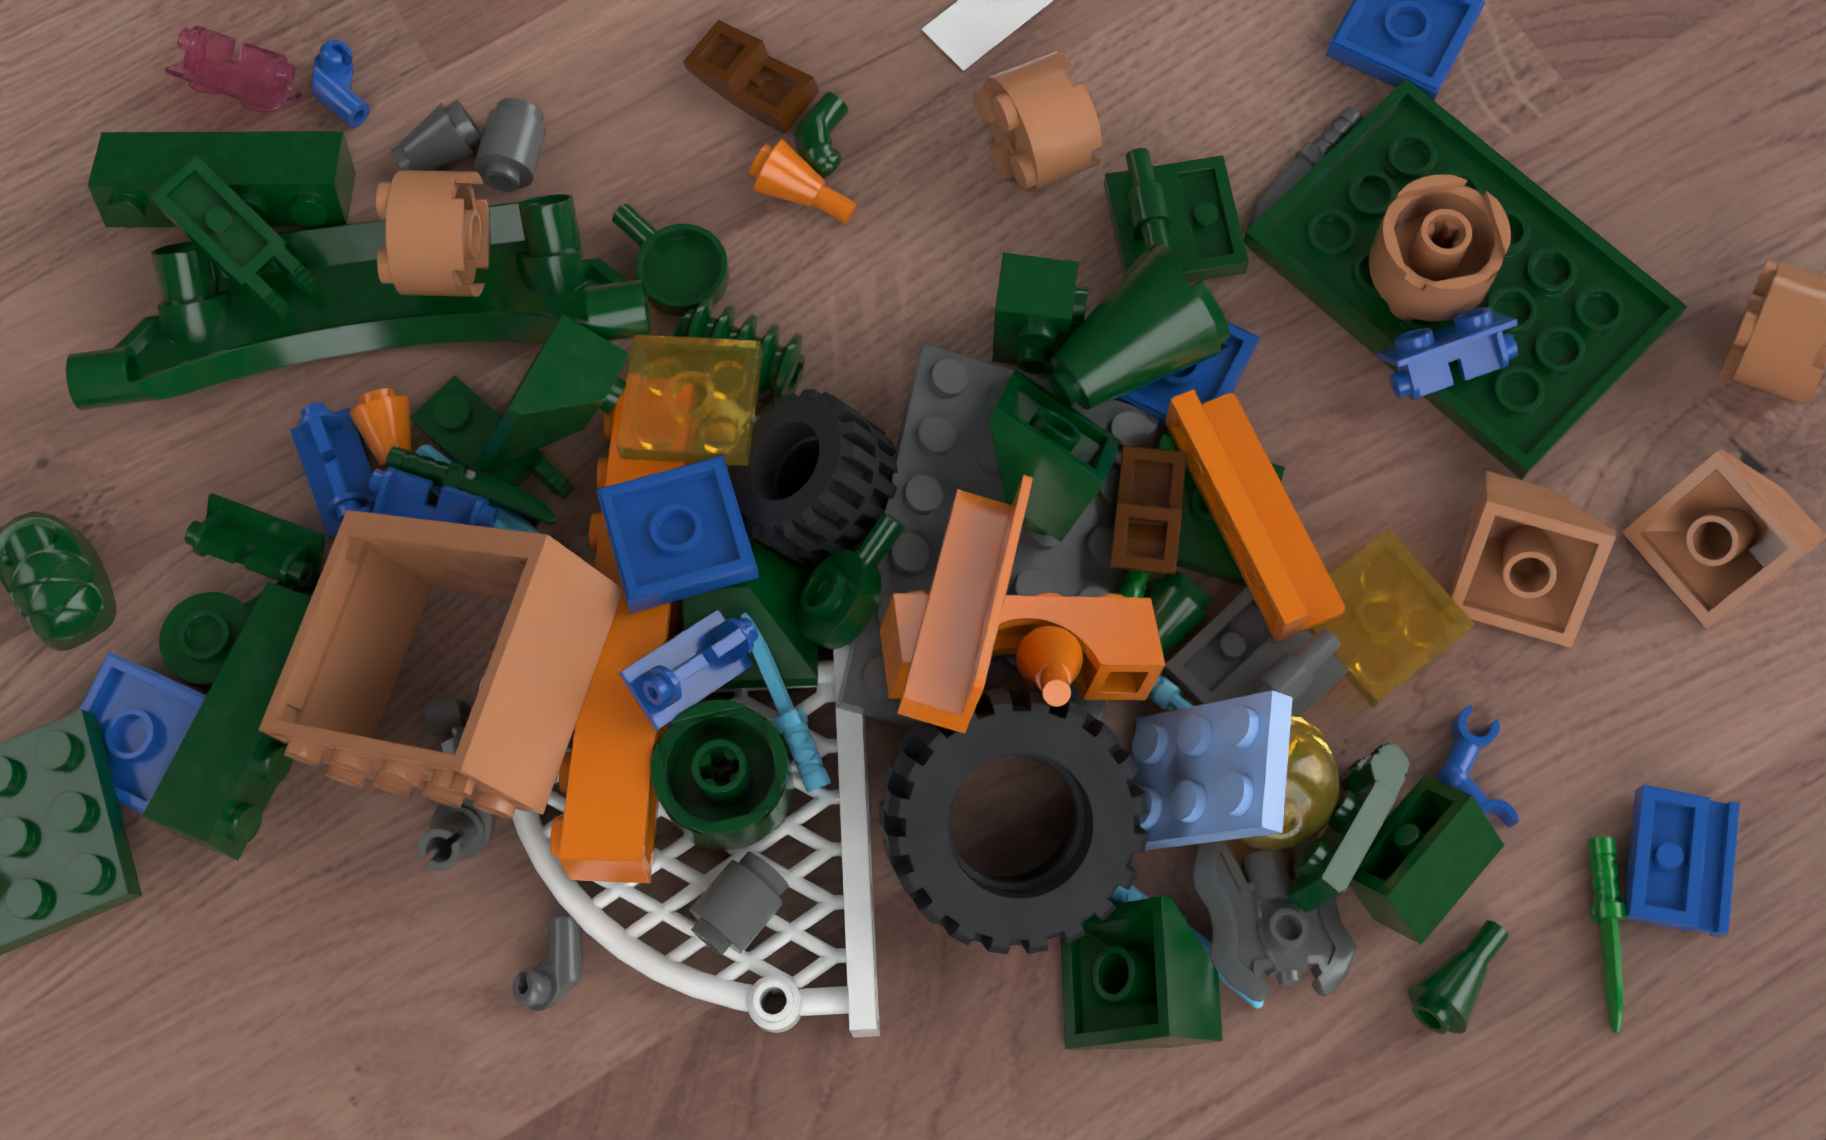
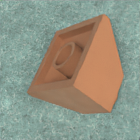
(1722, 536)
(1529, 560)

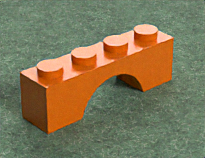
(1114, 631)

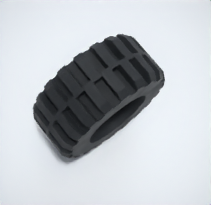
(1070, 883)

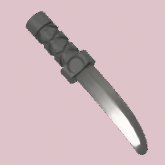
(1307, 158)

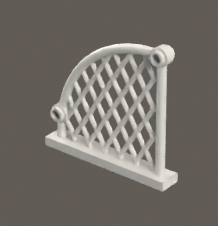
(861, 993)

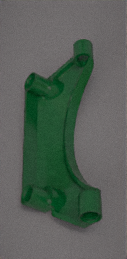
(220, 332)

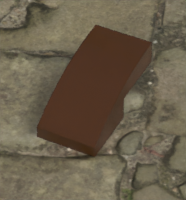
(749, 78)
(1148, 510)

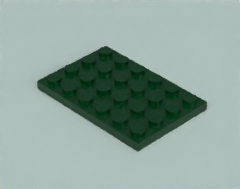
(1574, 296)

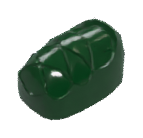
(55, 580)

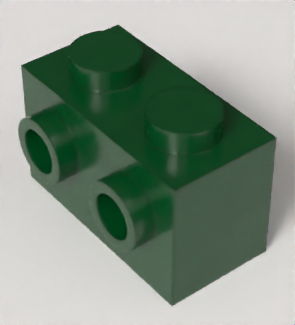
(1036, 310)
(1425, 858)

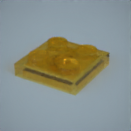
(690, 399)
(1392, 618)

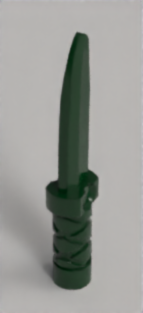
(461, 477)

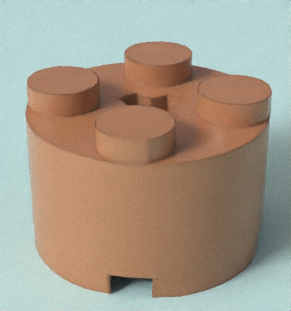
(1039, 122)
(433, 233)
(1438, 249)
(1781, 334)

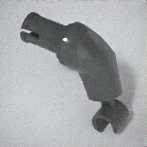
(453, 831)

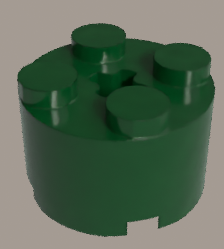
(688, 764)

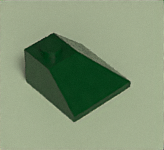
(558, 394)
(1055, 446)
(772, 606)
(1139, 981)

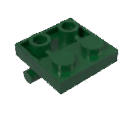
(1180, 207)

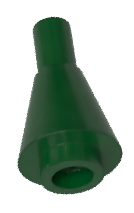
(1449, 992)

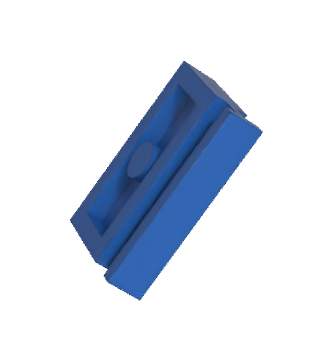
(1681, 861)

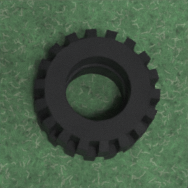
(814, 477)

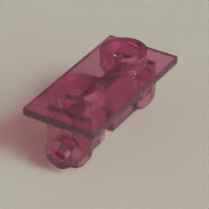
(257, 79)

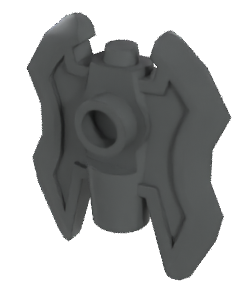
(1262, 929)

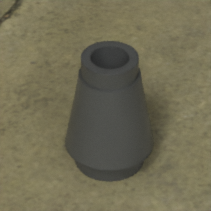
(439, 139)

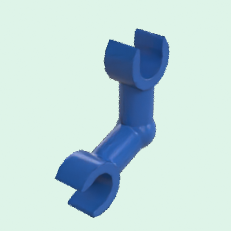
(1461, 760)

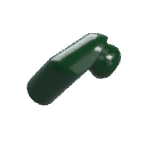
(814, 137)

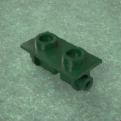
(258, 542)

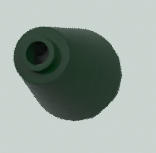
(1140, 333)

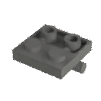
(1241, 658)

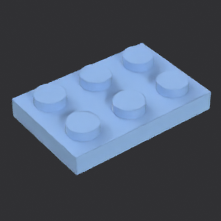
(1214, 770)

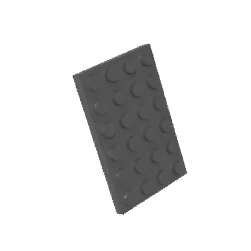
(950, 447)

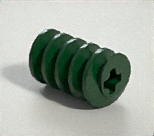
(780, 365)

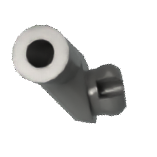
(558, 972)

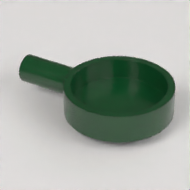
(676, 262)
(846, 588)
(201, 635)

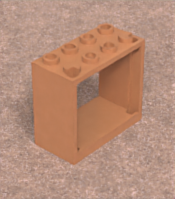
(363, 628)

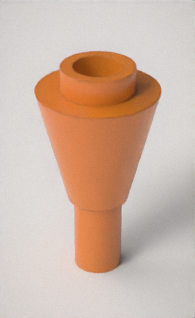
(789, 177)
(383, 422)
(1050, 662)

